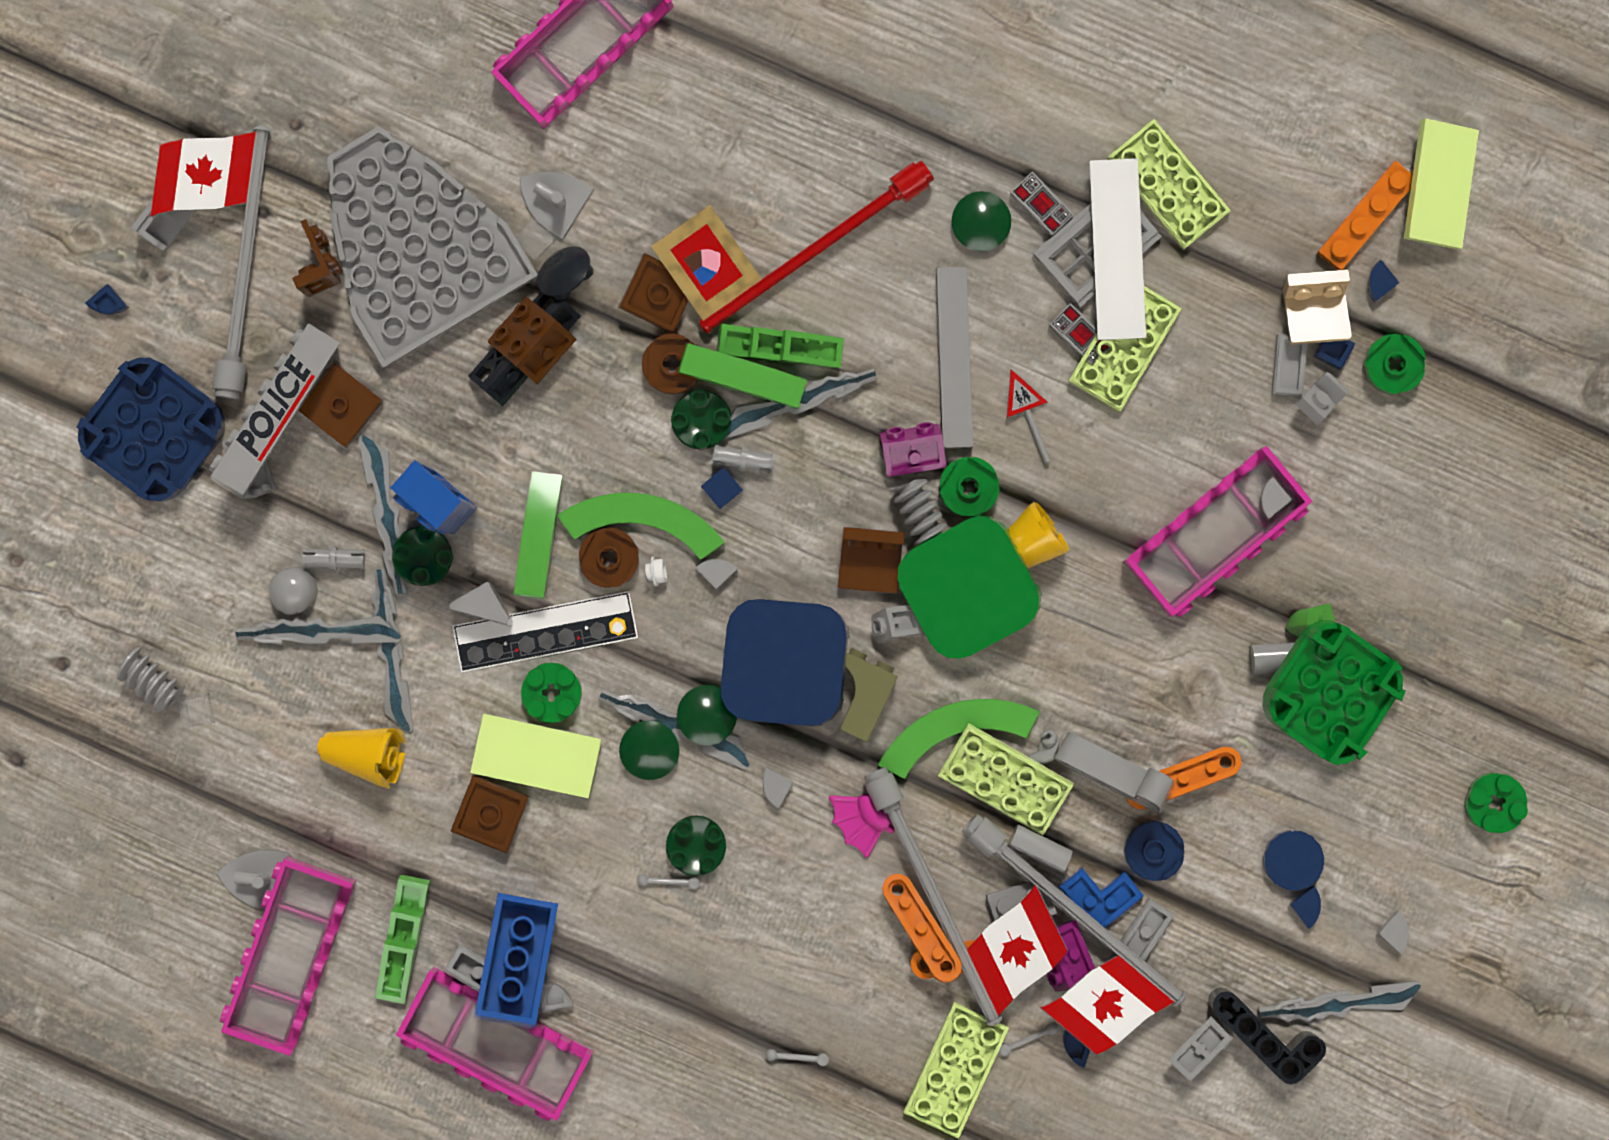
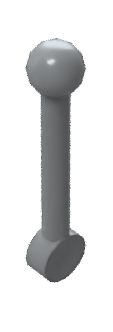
(693, 882)
(1005, 1048)
(822, 1059)

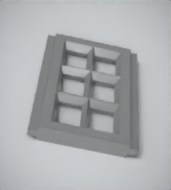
(1066, 236)

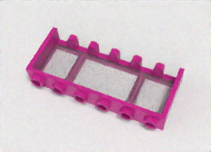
(572, 51)
(1215, 534)
(287, 955)
(523, 1062)

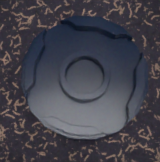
(1154, 850)
(1293, 860)

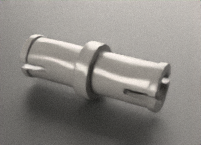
(743, 459)
(333, 558)

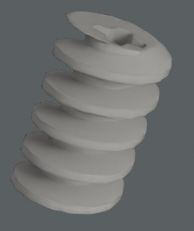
(919, 510)
(148, 681)

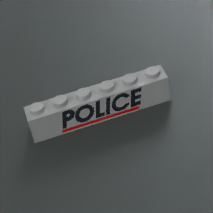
(274, 411)

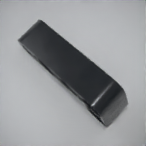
(1260, 1032)

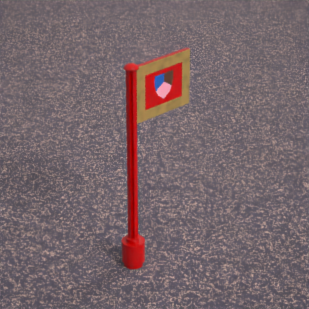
(720, 276)

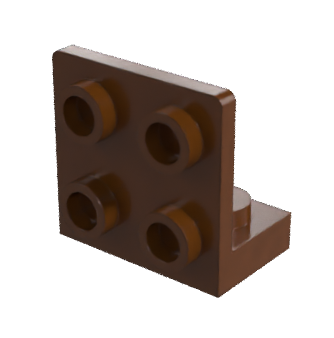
(320, 278)
(532, 340)
(870, 560)

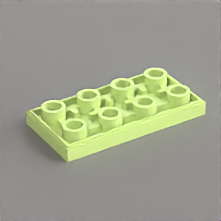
(1441, 184)
(1172, 185)
(1121, 367)
(536, 755)
(1005, 779)
(955, 1070)

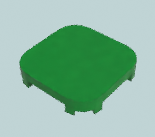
(969, 587)
(1332, 691)

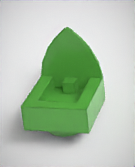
(1303, 618)

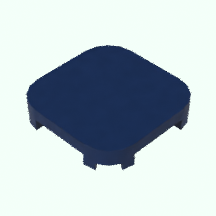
(151, 429)
(784, 662)

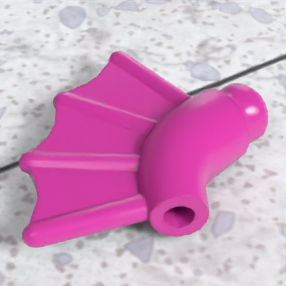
(860, 821)

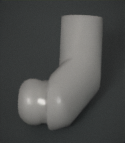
(1047, 748)

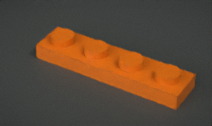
(1366, 216)

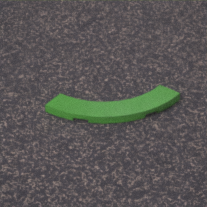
(644, 510)
(953, 720)

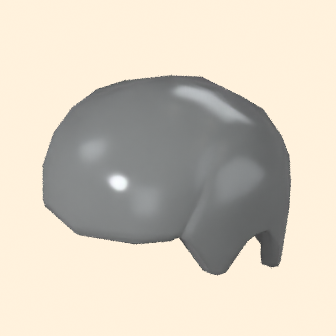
(292, 590)

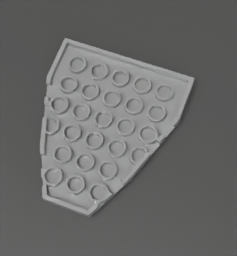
(415, 245)

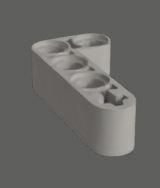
(1140, 785)

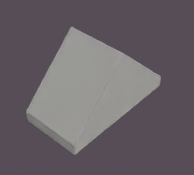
(484, 604)

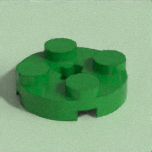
(1377, 364)
(952, 491)
(563, 704)
(1512, 809)

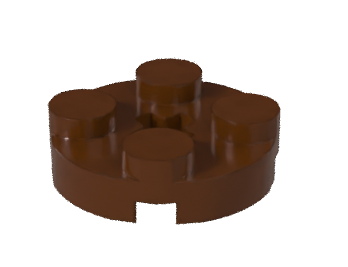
(653, 364)
(604, 541)

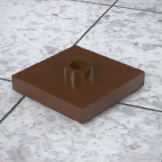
(654, 295)
(340, 405)
(490, 814)

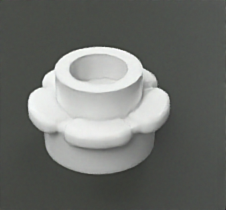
(656, 571)

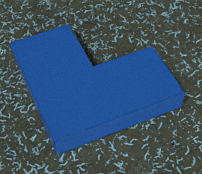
(1102, 904)

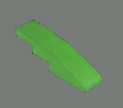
(780, 346)
(742, 375)
(538, 535)
(402, 939)

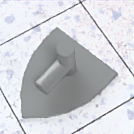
(554, 199)
(251, 875)

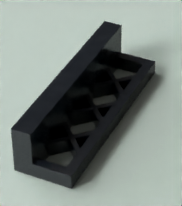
(505, 376)

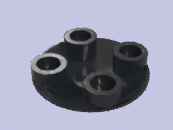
(564, 272)

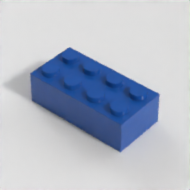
(433, 497)
(516, 960)

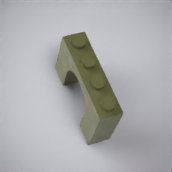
(872, 690)

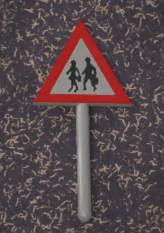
(1022, 399)

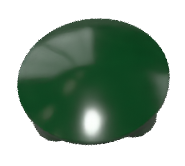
(981, 221)
(701, 419)
(422, 556)
(704, 716)
(649, 750)
(695, 845)

